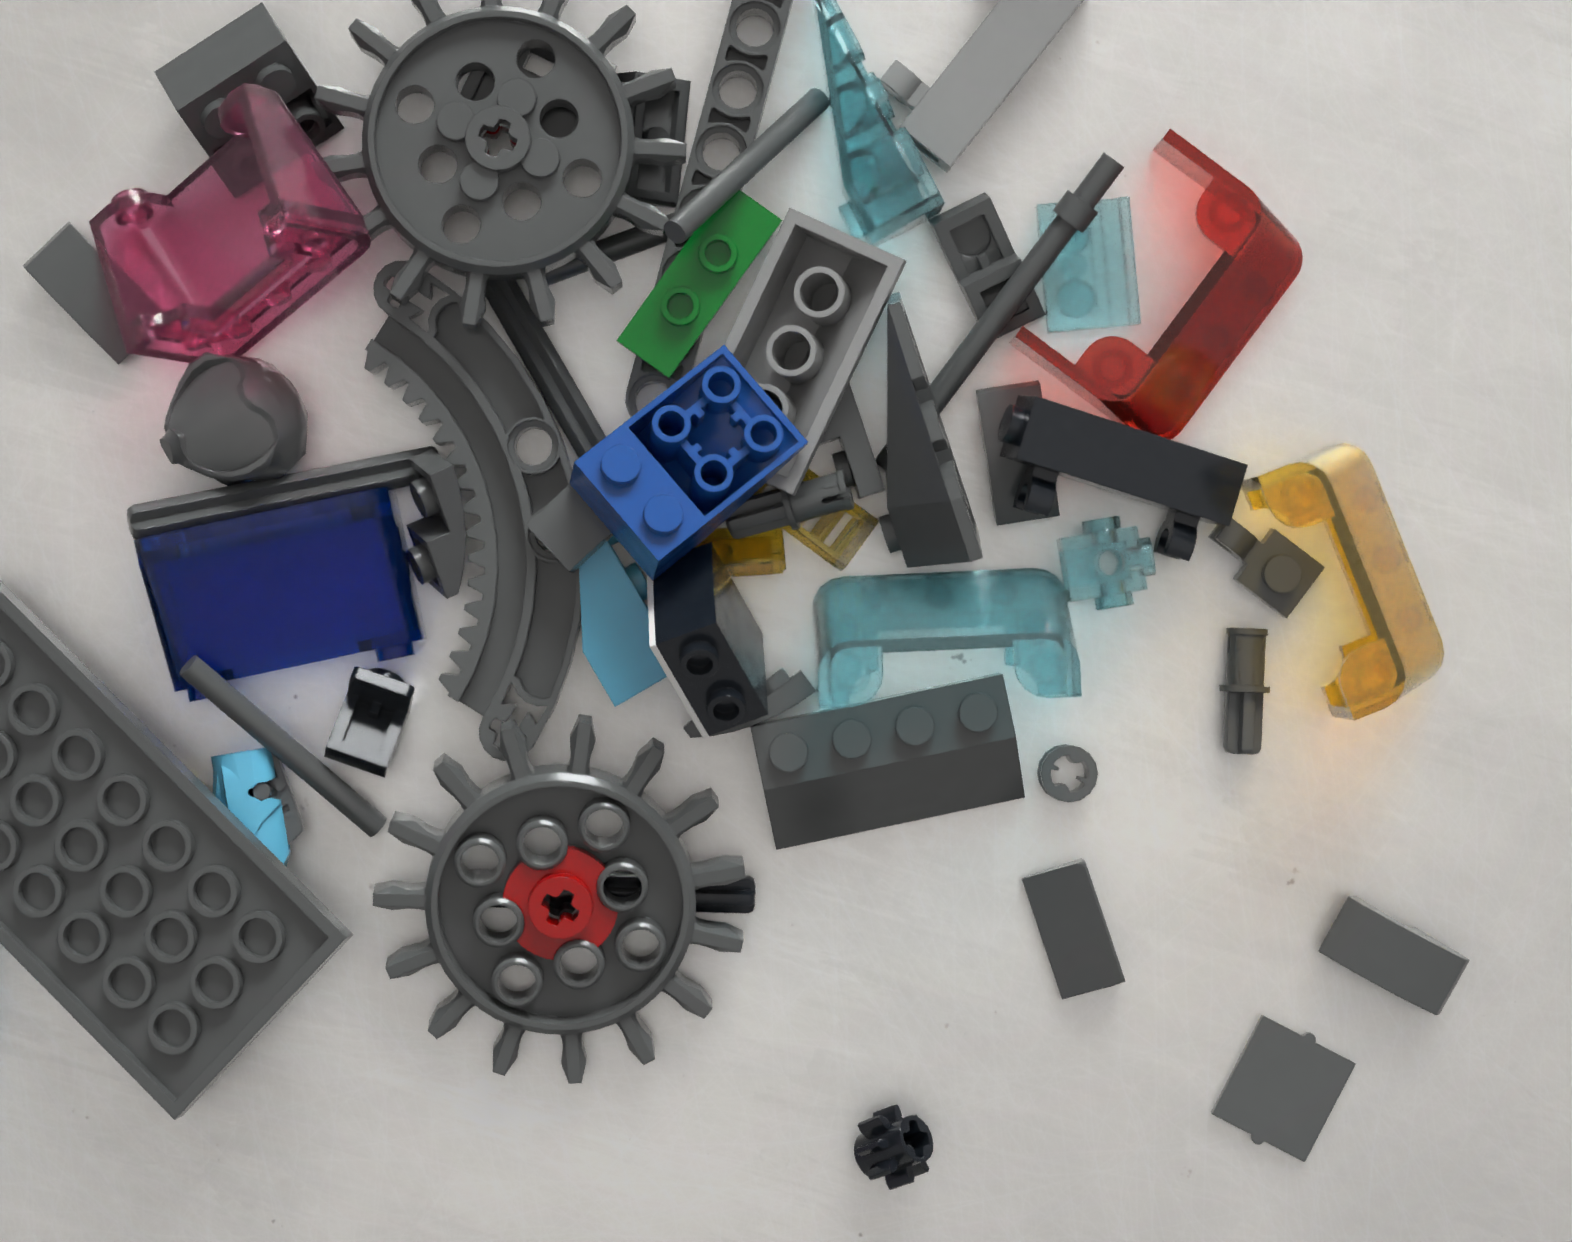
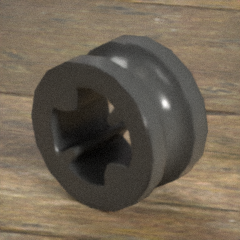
(1059, 790)

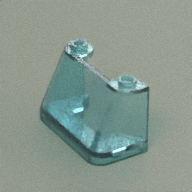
(934, 611)

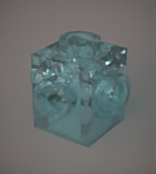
(1081, 569)

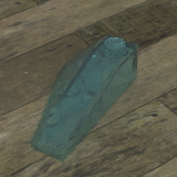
(877, 165)

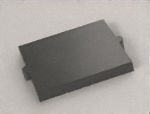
(1283, 1088)

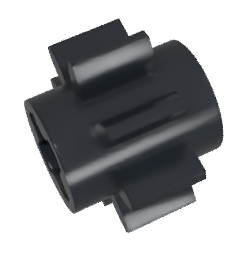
(893, 1147)

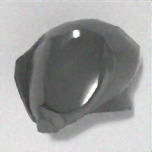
(235, 420)

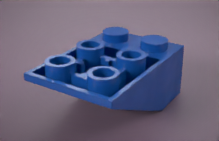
(686, 461)

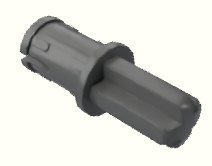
(780, 509)
(1244, 690)

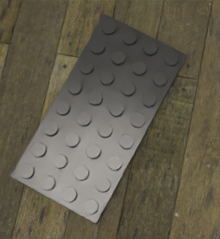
(136, 880)

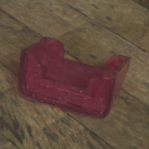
(232, 241)

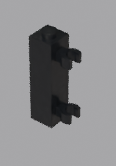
(1121, 461)

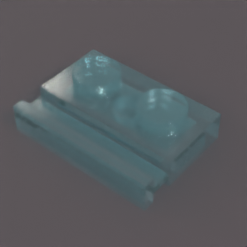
(1094, 274)

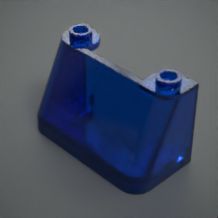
(284, 587)

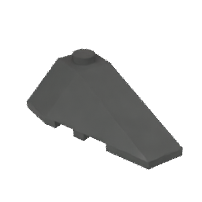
(923, 485)

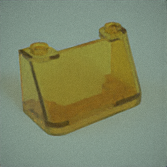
(1401, 637)

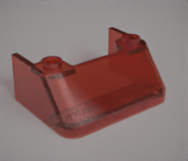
(1171, 382)

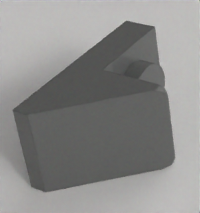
(856, 451)

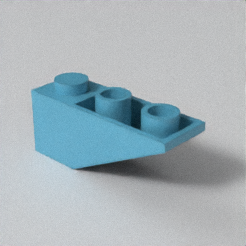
(616, 625)

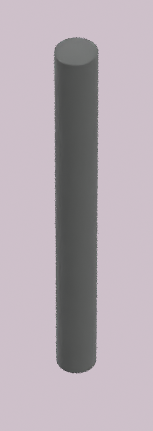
(746, 166)
(282, 745)

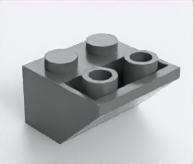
(239, 53)

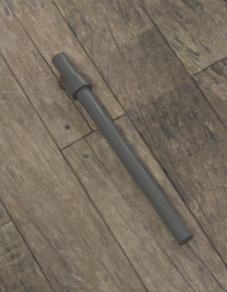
(1074, 213)

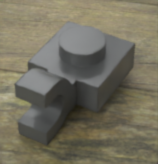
(1271, 569)

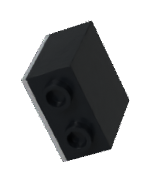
(707, 642)

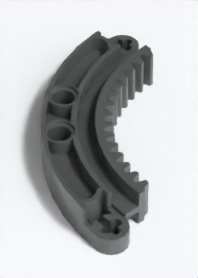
(485, 405)

